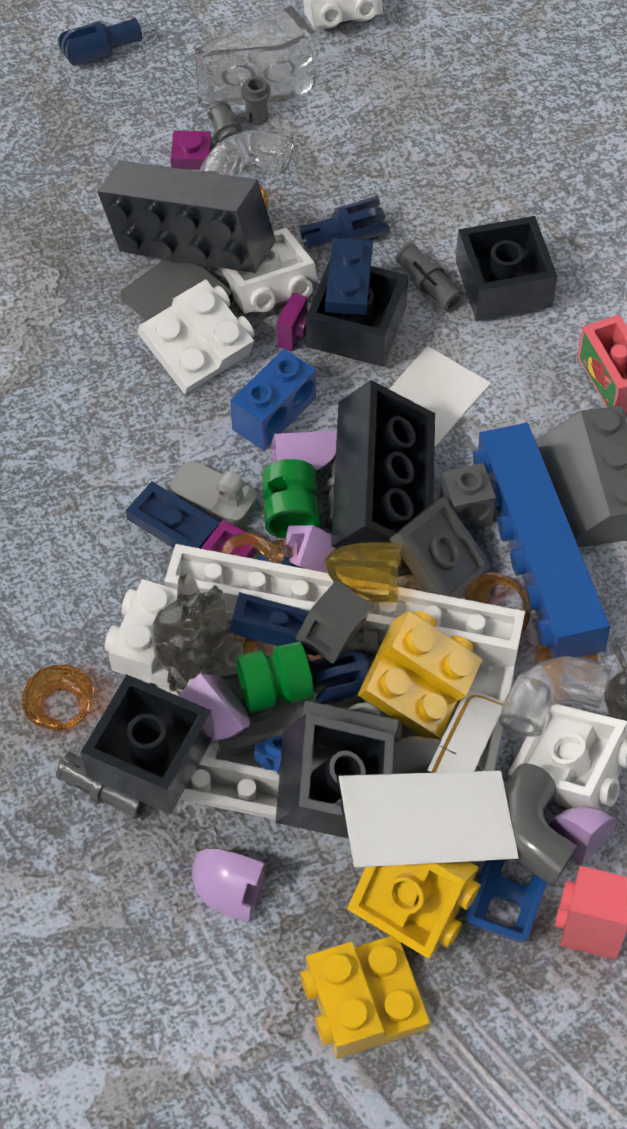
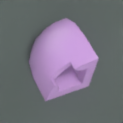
(313, 447)
(309, 547)
(227, 711)
(586, 828)
(228, 882)

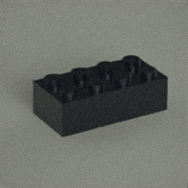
(187, 215)
(381, 466)

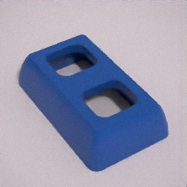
(495, 886)

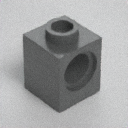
(469, 495)
(334, 621)

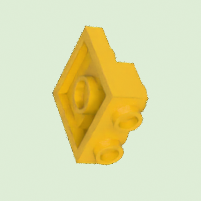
(420, 674)
(416, 901)
(363, 995)

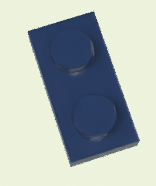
(349, 276)
(170, 518)
(267, 621)

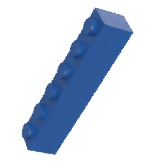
(542, 544)

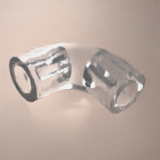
(250, 151)
(548, 684)

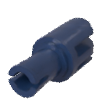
(97, 40)
(352, 221)
(341, 679)

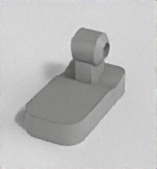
(215, 494)

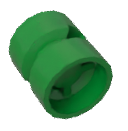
(290, 496)
(274, 677)

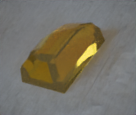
(367, 569)

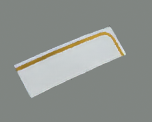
(467, 734)

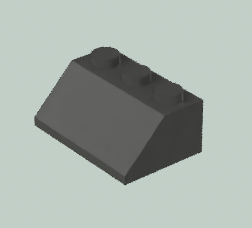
(590, 473)

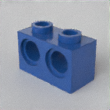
(273, 399)

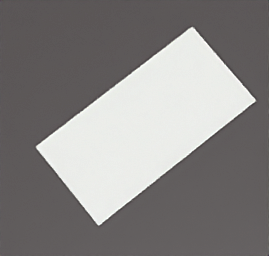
(441, 388)
(427, 818)

